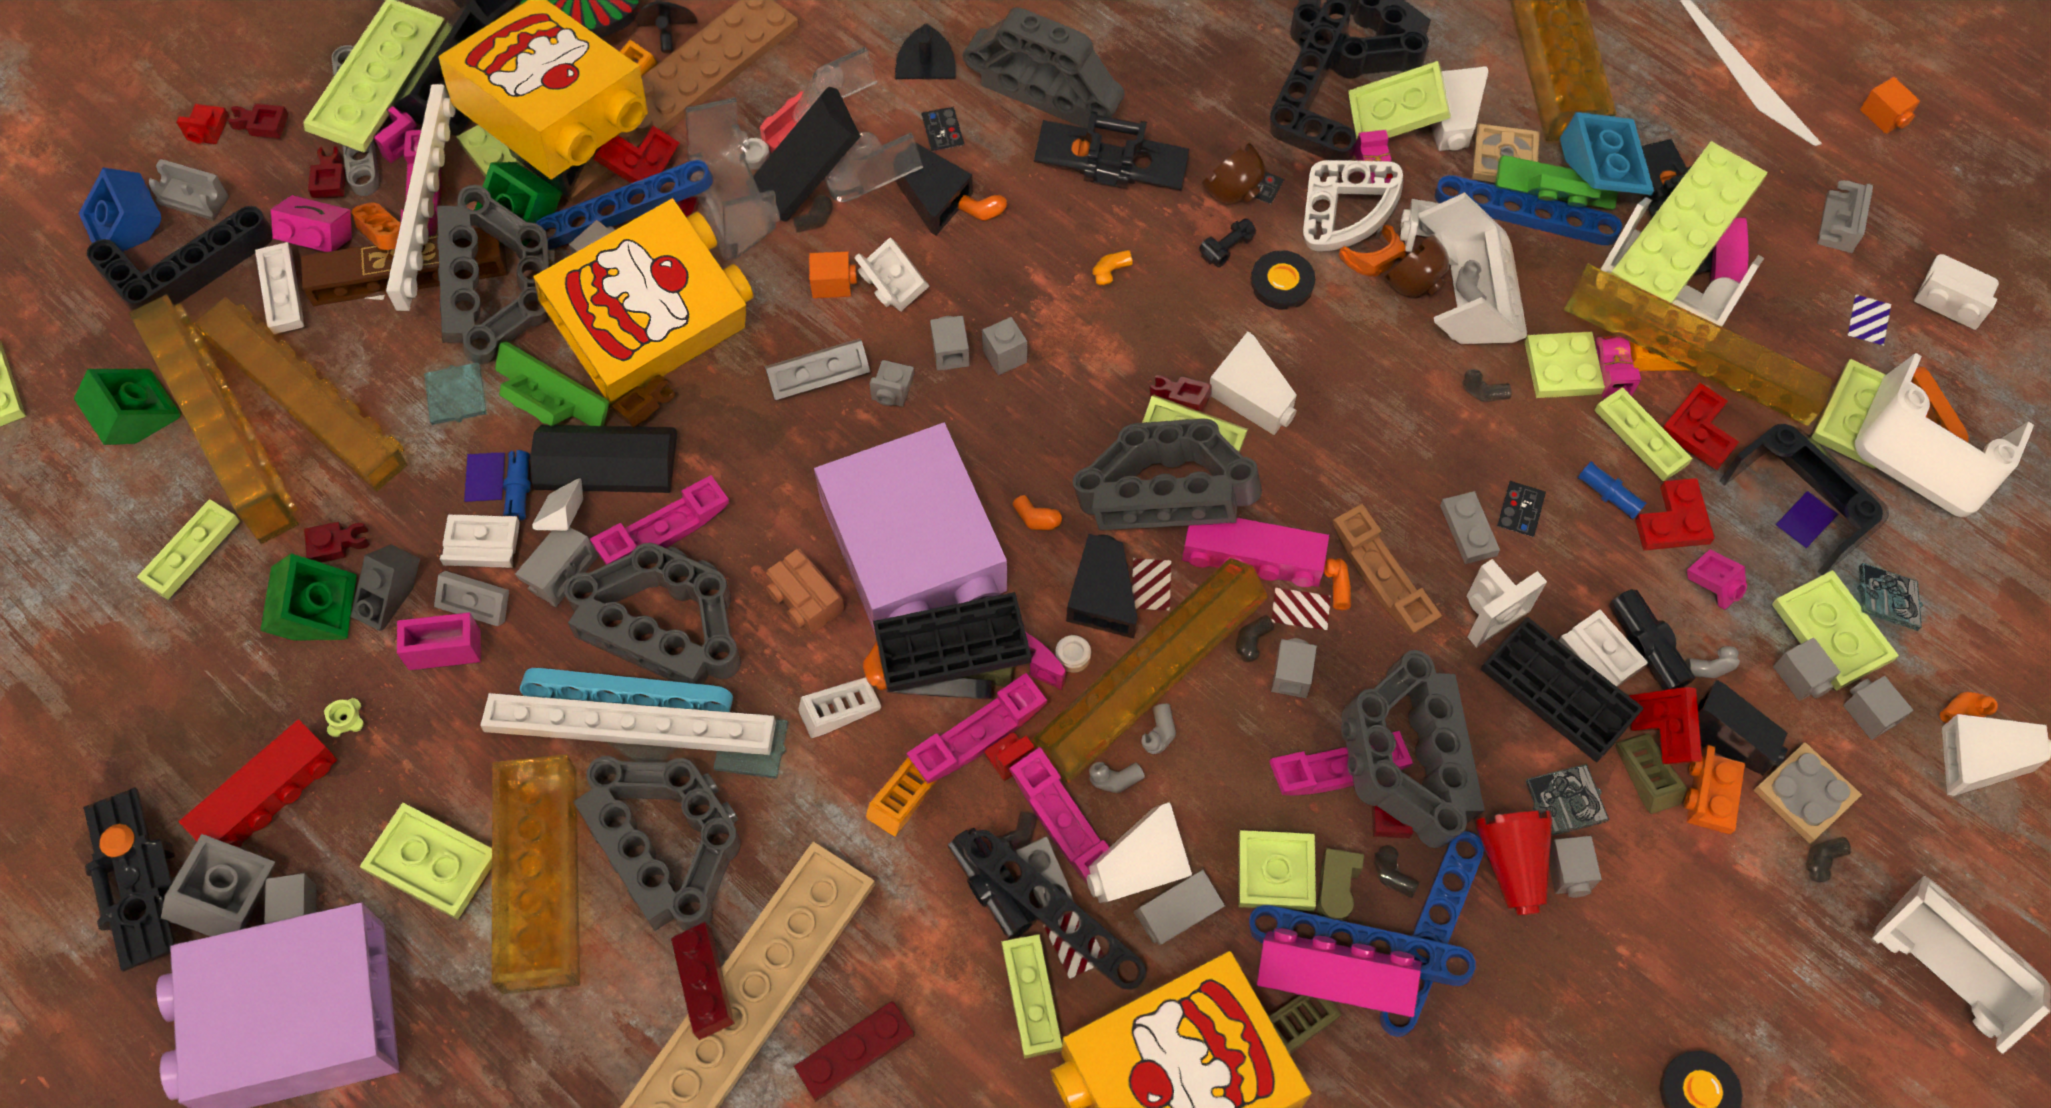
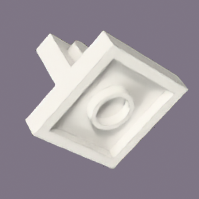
(1500, 600)

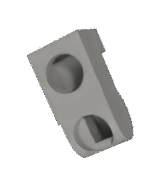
(1043, 860)

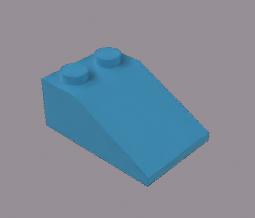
(1606, 153)

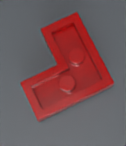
(634, 162)
(1693, 427)
(1684, 522)
(1678, 720)

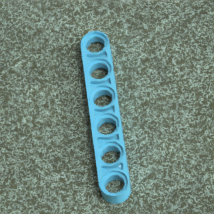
(627, 689)

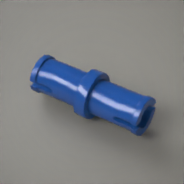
(517, 484)
(1612, 490)

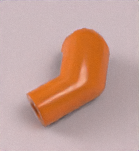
(983, 209)
(1036, 517)
(1341, 583)
(873, 669)
(1969, 704)

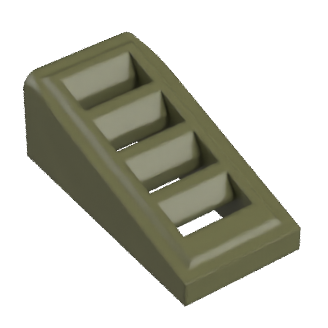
(1658, 794)
(1309, 1031)

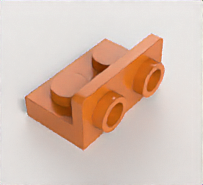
(1714, 792)

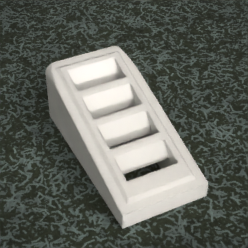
(829, 722)

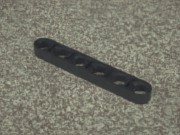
(1057, 905)

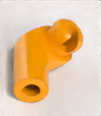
(1109, 263)

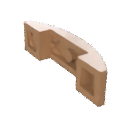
(1382, 572)

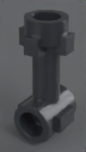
(1217, 251)

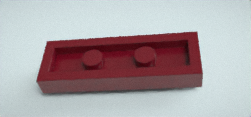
(702, 981)
(854, 1051)

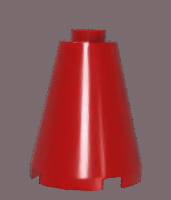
(1519, 857)

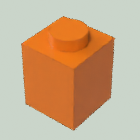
(1890, 105)
(831, 274)

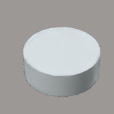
(757, 153)
(1073, 653)

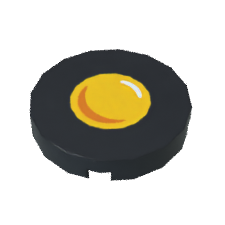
(1282, 279)
(1700, 1081)

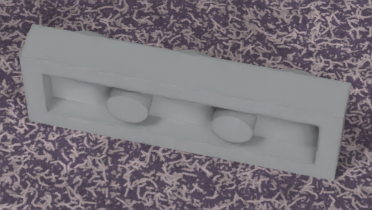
(817, 369)

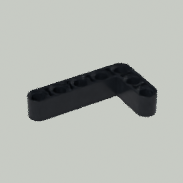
(1308, 84)
(189, 266)

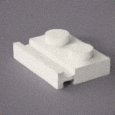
(480, 541)
(1604, 648)

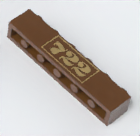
(366, 269)

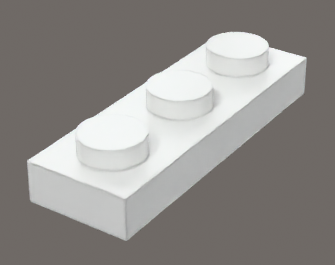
(279, 288)

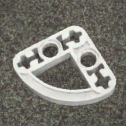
(1331, 188)

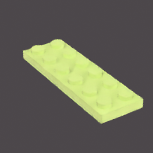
(374, 75)
(1690, 223)

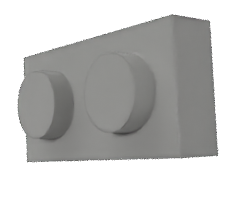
(1469, 527)
(466, 595)

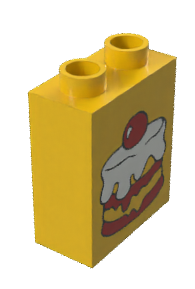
(545, 86)
(644, 299)
(1183, 1047)

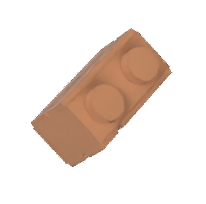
(805, 591)

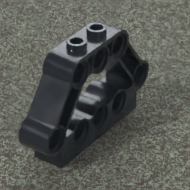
(1398, 43)

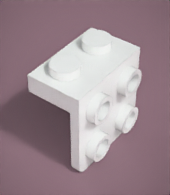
(1958, 291)

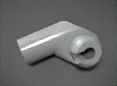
(1468, 280)
(1715, 668)
(1162, 733)
(1114, 781)

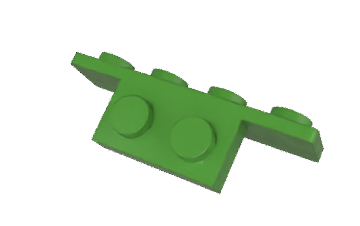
(1551, 183)
(545, 390)

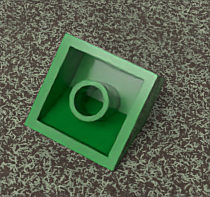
(520, 192)
(124, 404)
(308, 600)

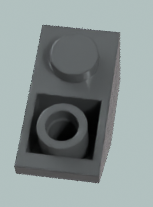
(384, 585)

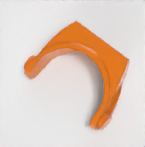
(1375, 262)

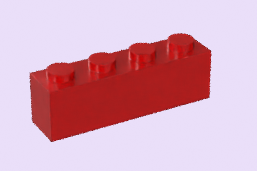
(261, 787)

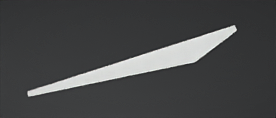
(1755, 87)

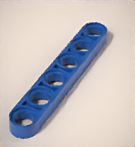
(621, 199)
(1528, 205)
(1449, 900)
(1438, 952)

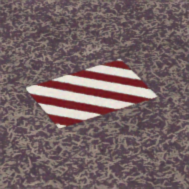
(1151, 584)
(1301, 608)
(1072, 961)

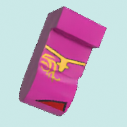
(1373, 147)
(1616, 364)

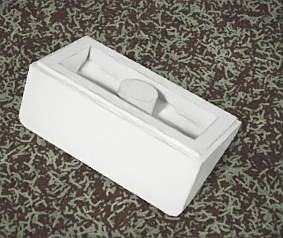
(560, 508)

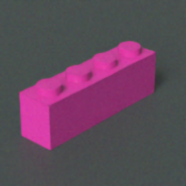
(1269, 548)
(1340, 972)

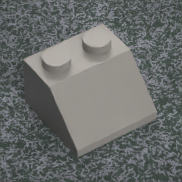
(216, 888)

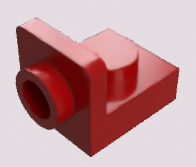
(204, 124)
(1007, 753)

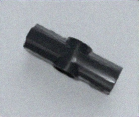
(1652, 640)
(1006, 911)

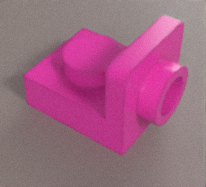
(392, 138)
(1719, 576)

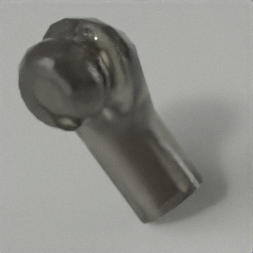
(817, 216)
(1482, 391)
(1248, 638)
(1821, 858)
(1389, 872)

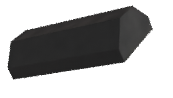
(808, 153)
(603, 458)
(952, 642)
(1562, 689)

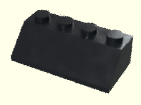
(416, 92)

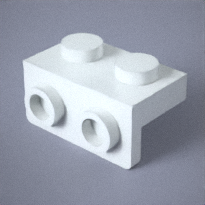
(892, 274)

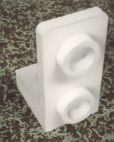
(1412, 225)

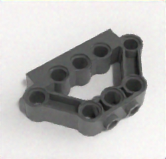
(1069, 94)
(510, 230)
(1127, 502)
(627, 578)
(1439, 722)
(656, 781)

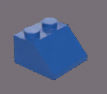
(120, 209)

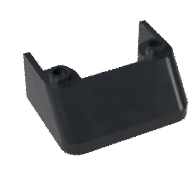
(1825, 476)

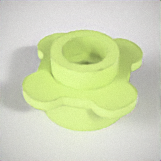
(339, 708)

